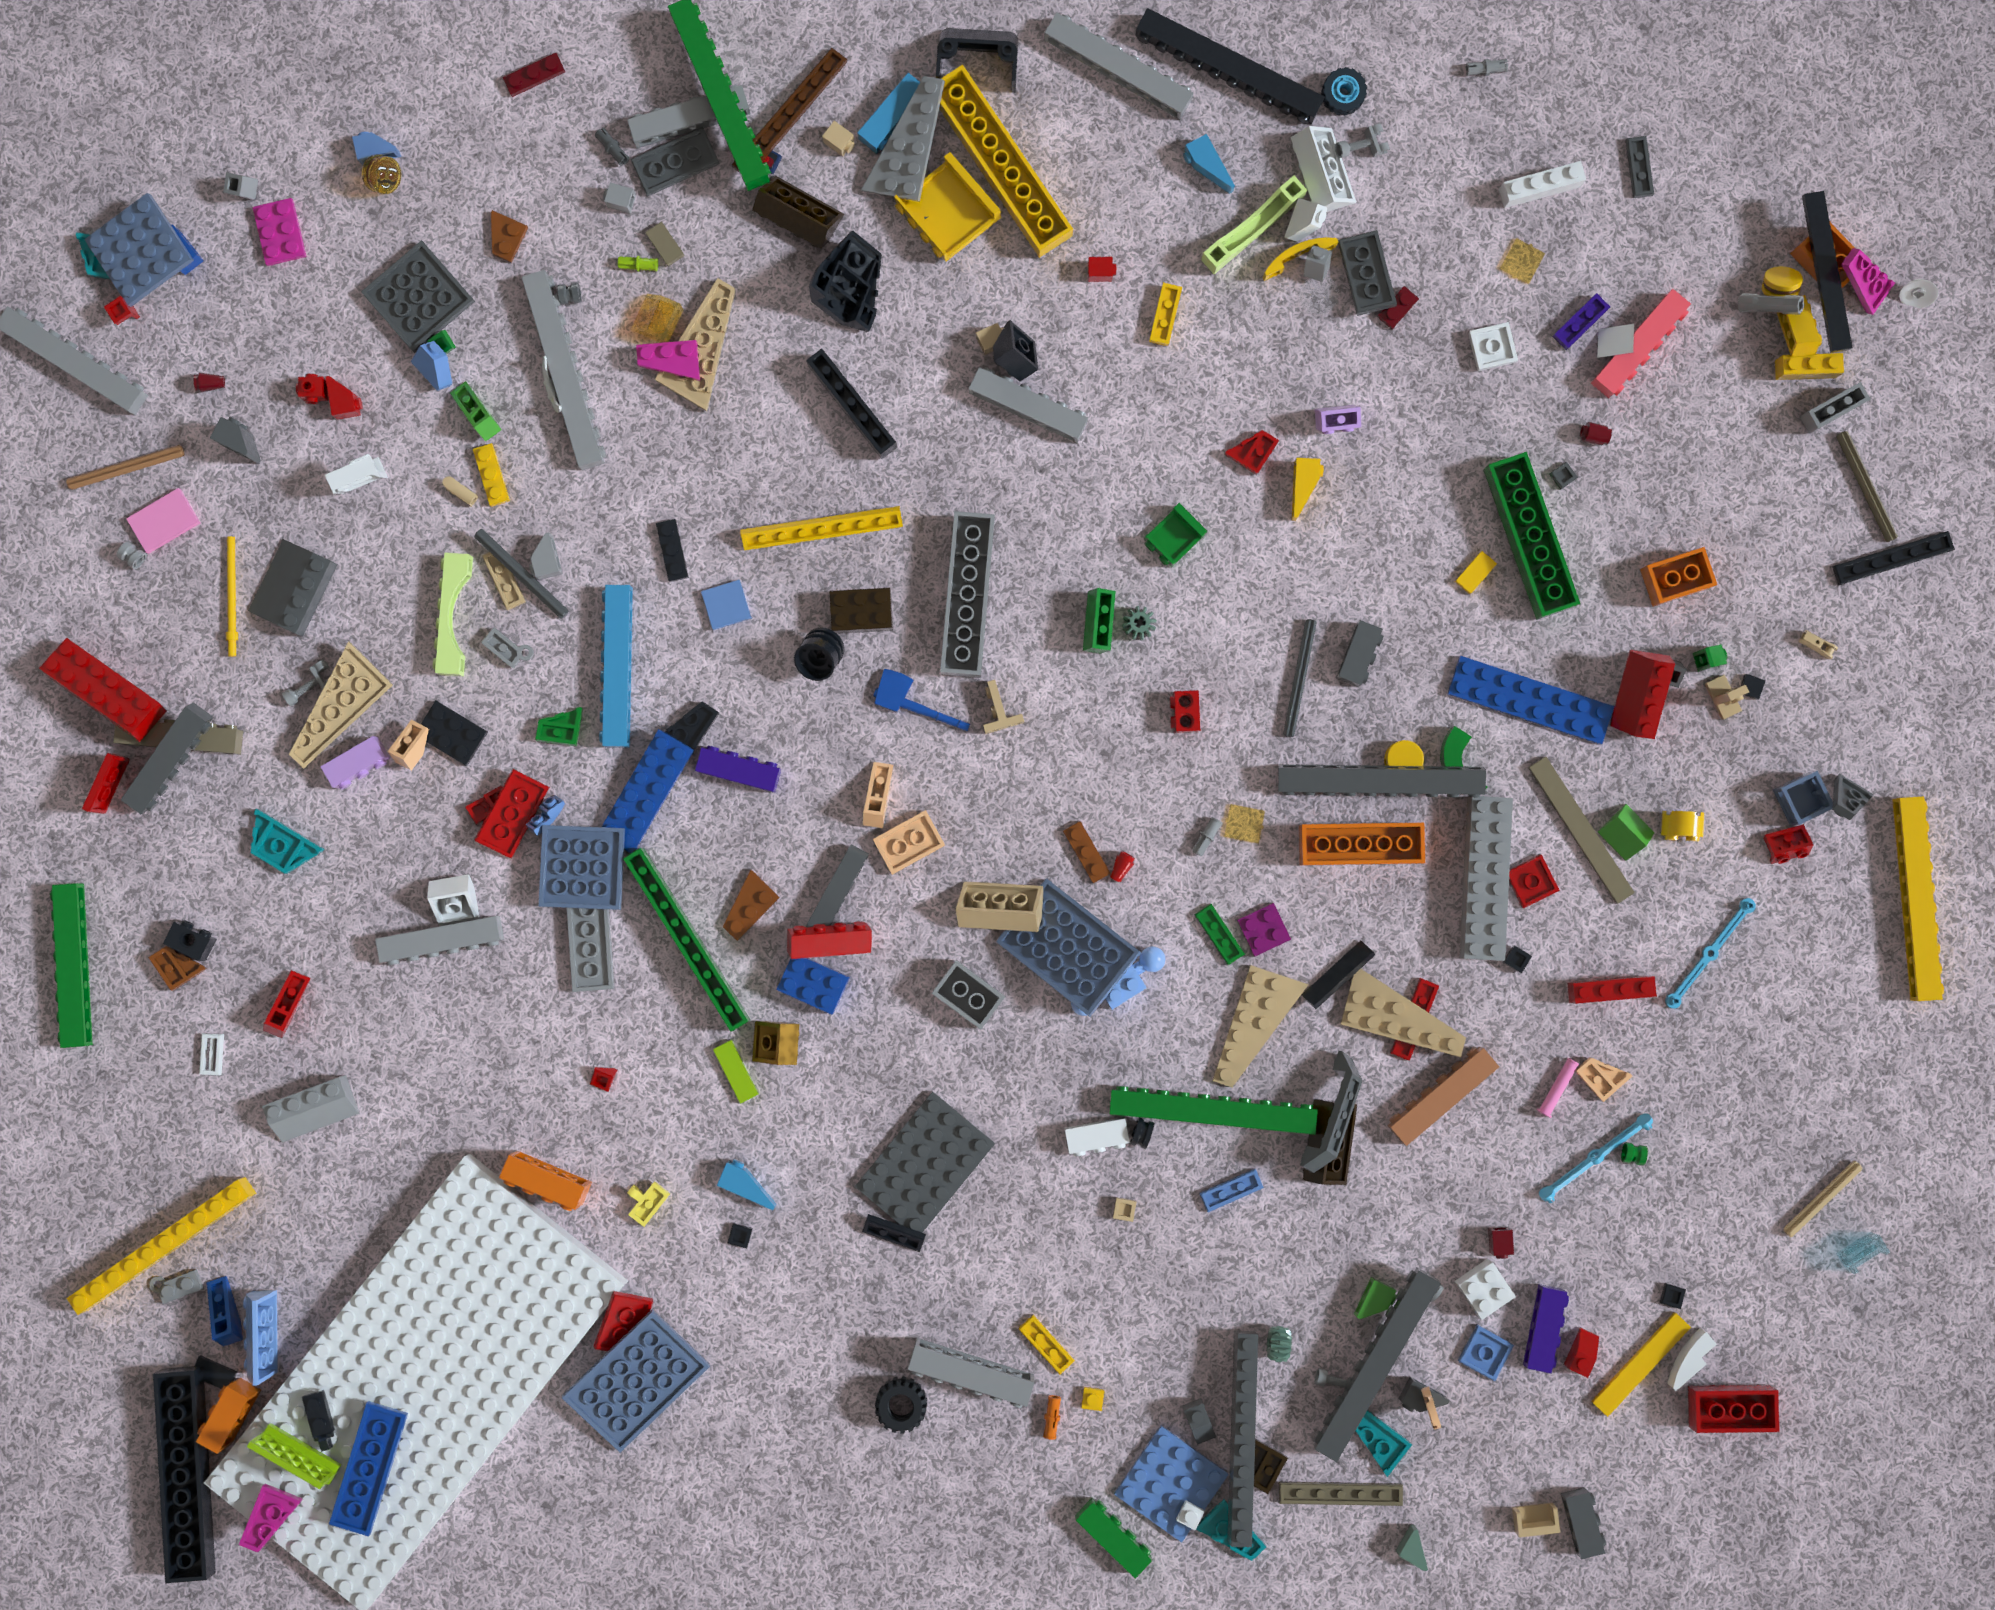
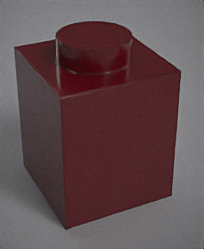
(1501, 1242)

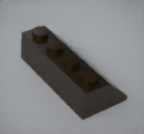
(797, 211)
(1337, 1170)

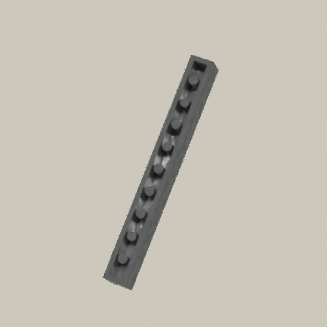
(1381, 779)
(1376, 1364)
(1242, 1439)

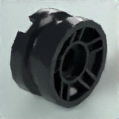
(1142, 1133)

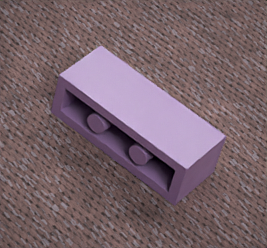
(355, 763)

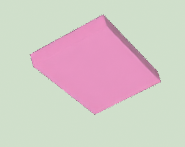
(163, 520)

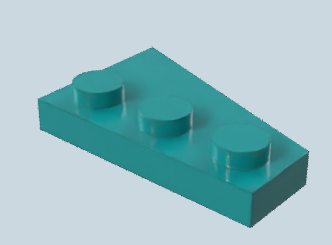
(1216, 1526)

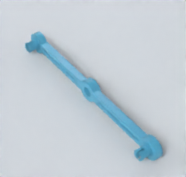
(1674, 999)
(1548, 1192)

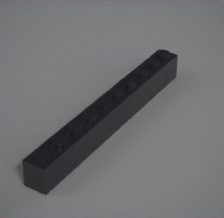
(1229, 66)

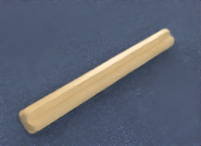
(1822, 1198)

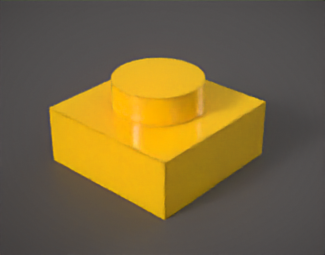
(1092, 1398)

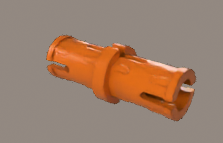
(1052, 1417)

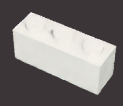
(1097, 1136)

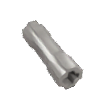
(1785, 304)

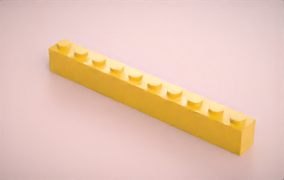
(1917, 899)
(161, 1246)

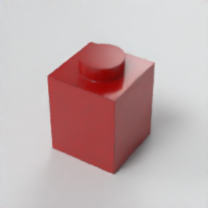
(1101, 269)

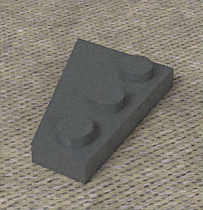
(1848, 797)

